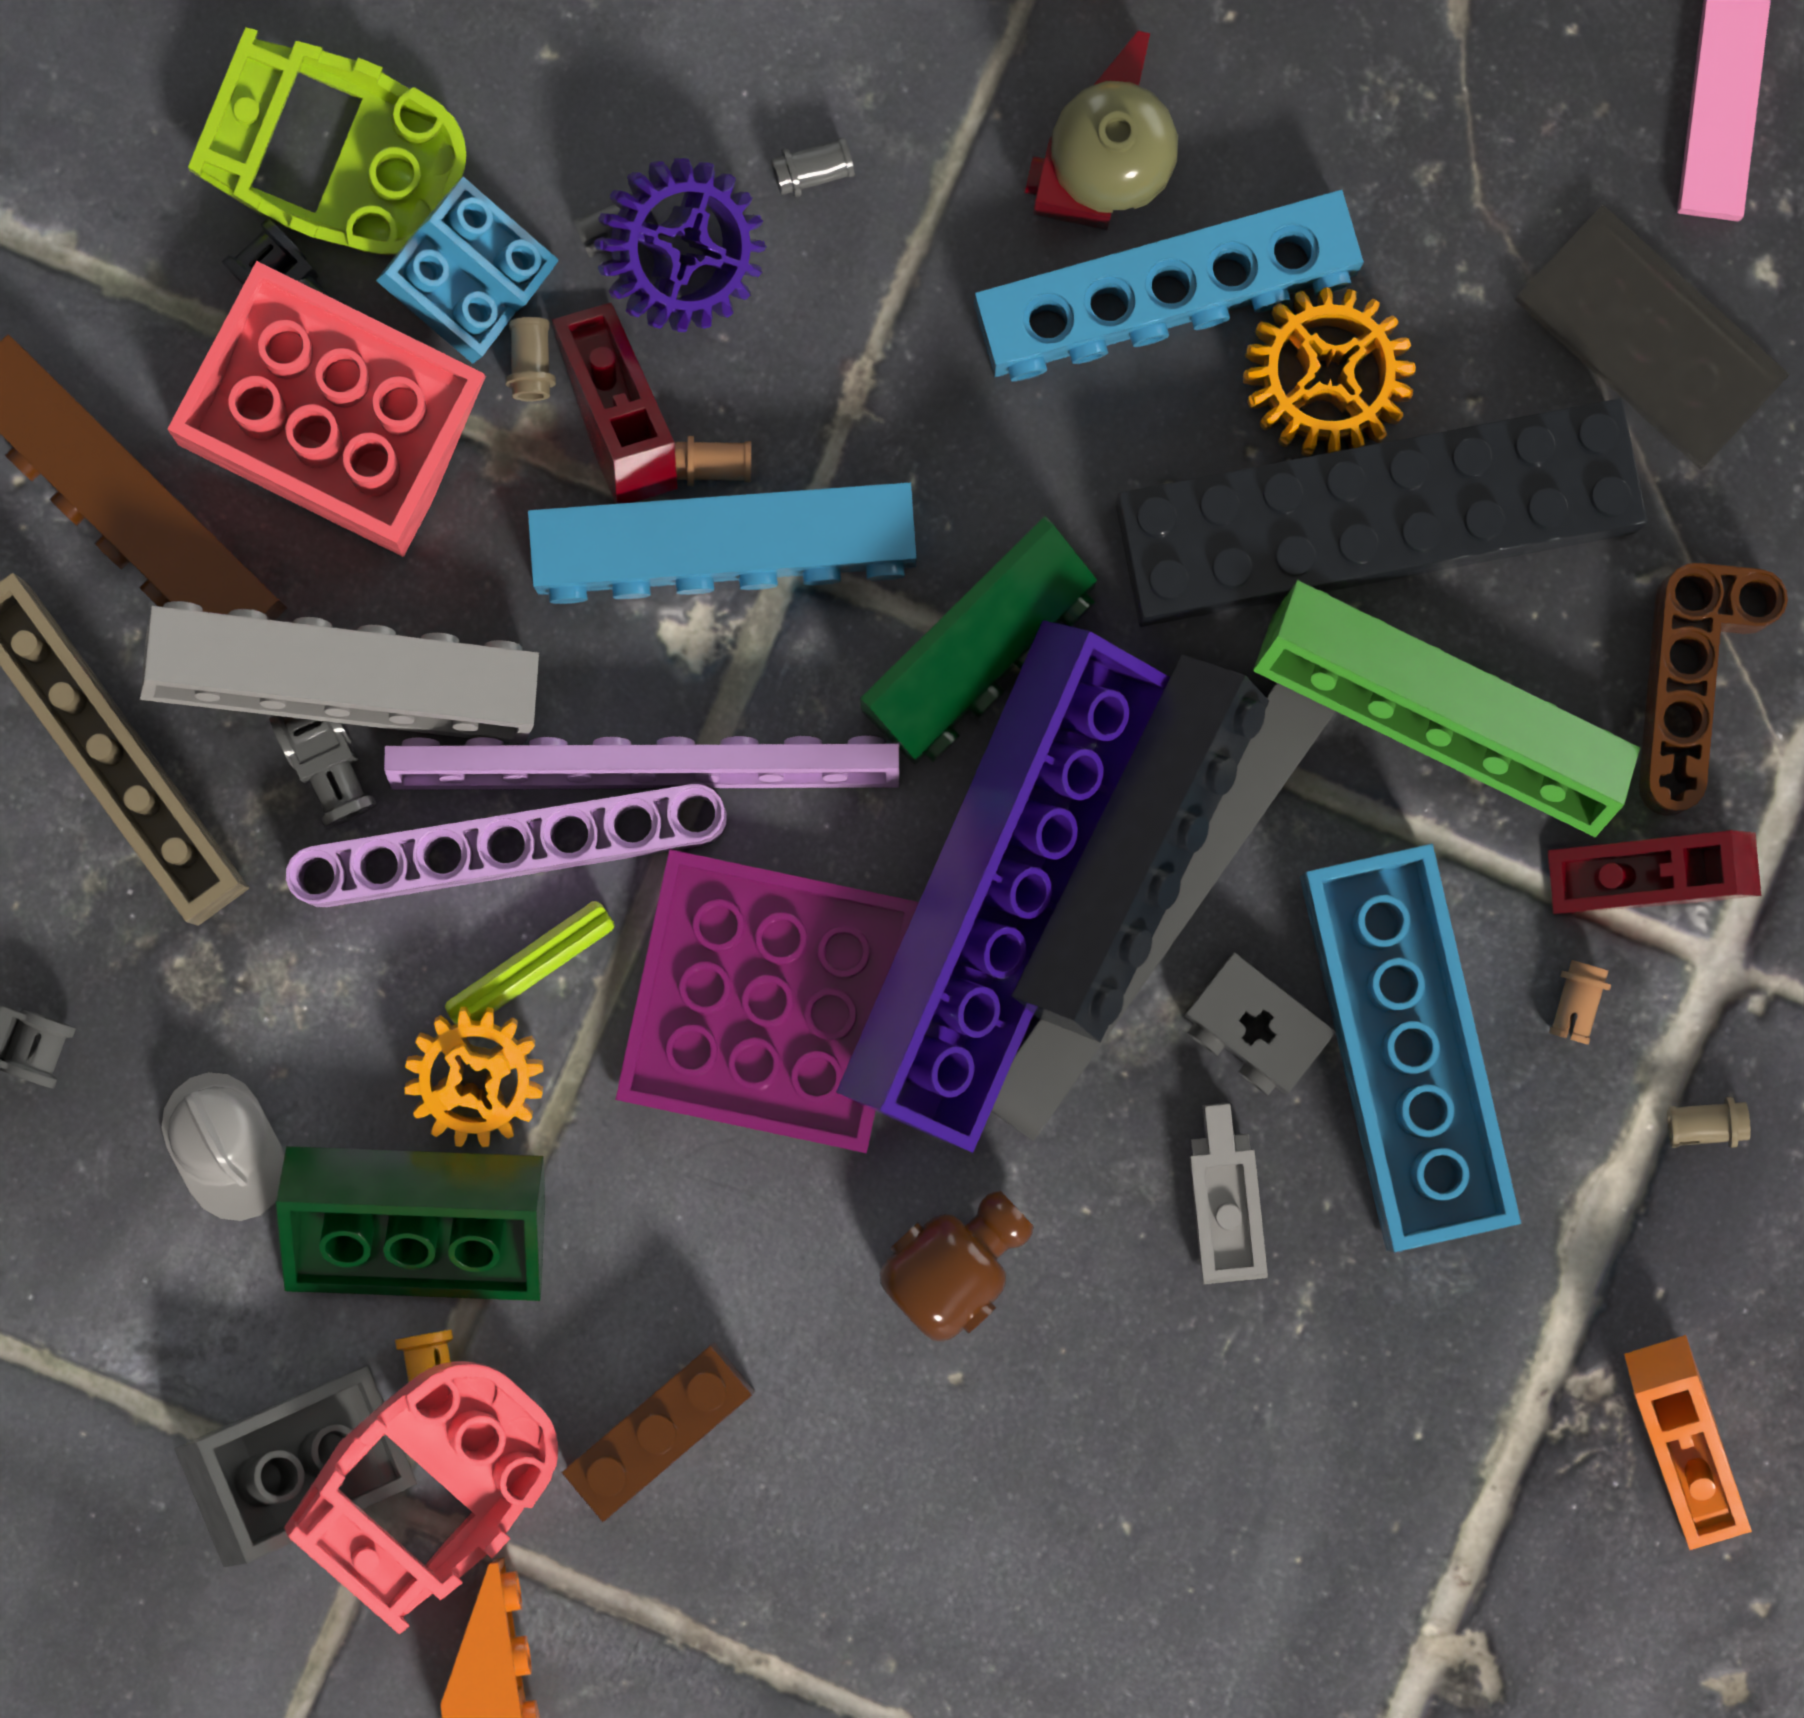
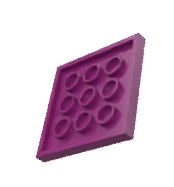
(759, 998)

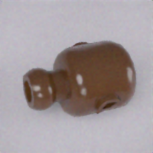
(950, 1271)

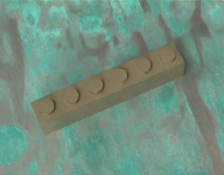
(112, 757)

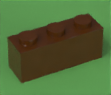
(658, 1432)

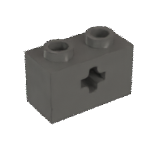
(1295, 1031)

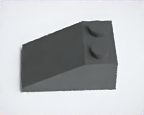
(262, 1465)

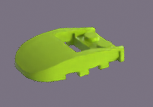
(391, 168)

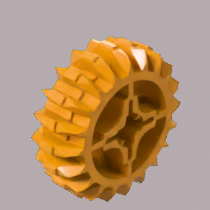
(1312, 350)

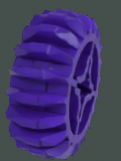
(691, 224)

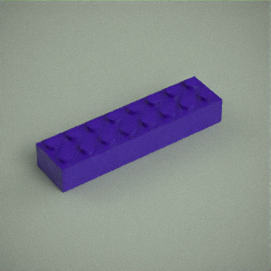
(946, 1007)

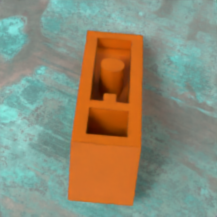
(1687, 1442)

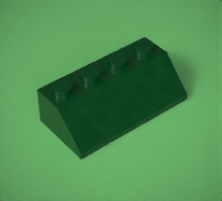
(978, 644)
(412, 1223)

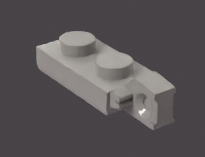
(1226, 1201)

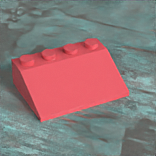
(328, 408)

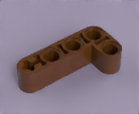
(1694, 691)

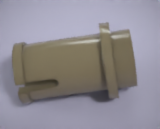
(530, 359)
(1709, 1124)

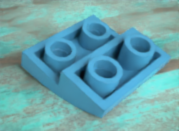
(467, 270)

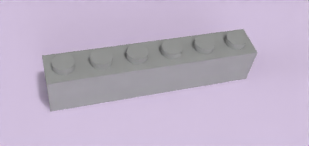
(338, 673)

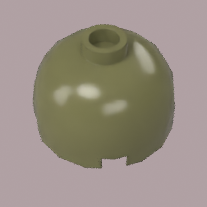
(1114, 146)

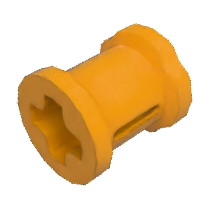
(424, 1351)

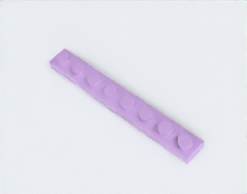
(619, 765)

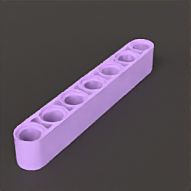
(476, 839)

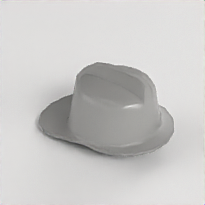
(223, 1146)

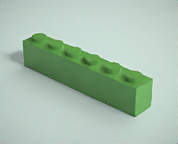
(1447, 709)

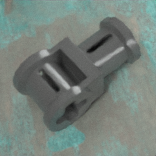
(317, 753)
(31, 1045)

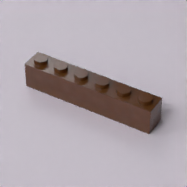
(118, 495)

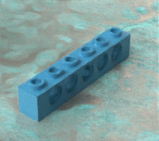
(1315, 224)

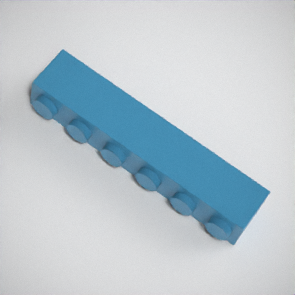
(722, 540)

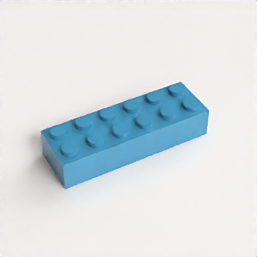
(1409, 1048)

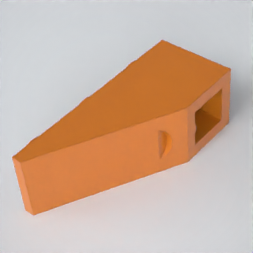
(491, 1657)

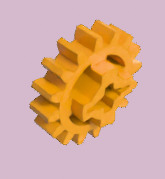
(449, 1090)

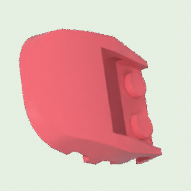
(470, 1435)

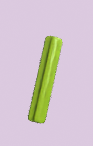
(533, 962)

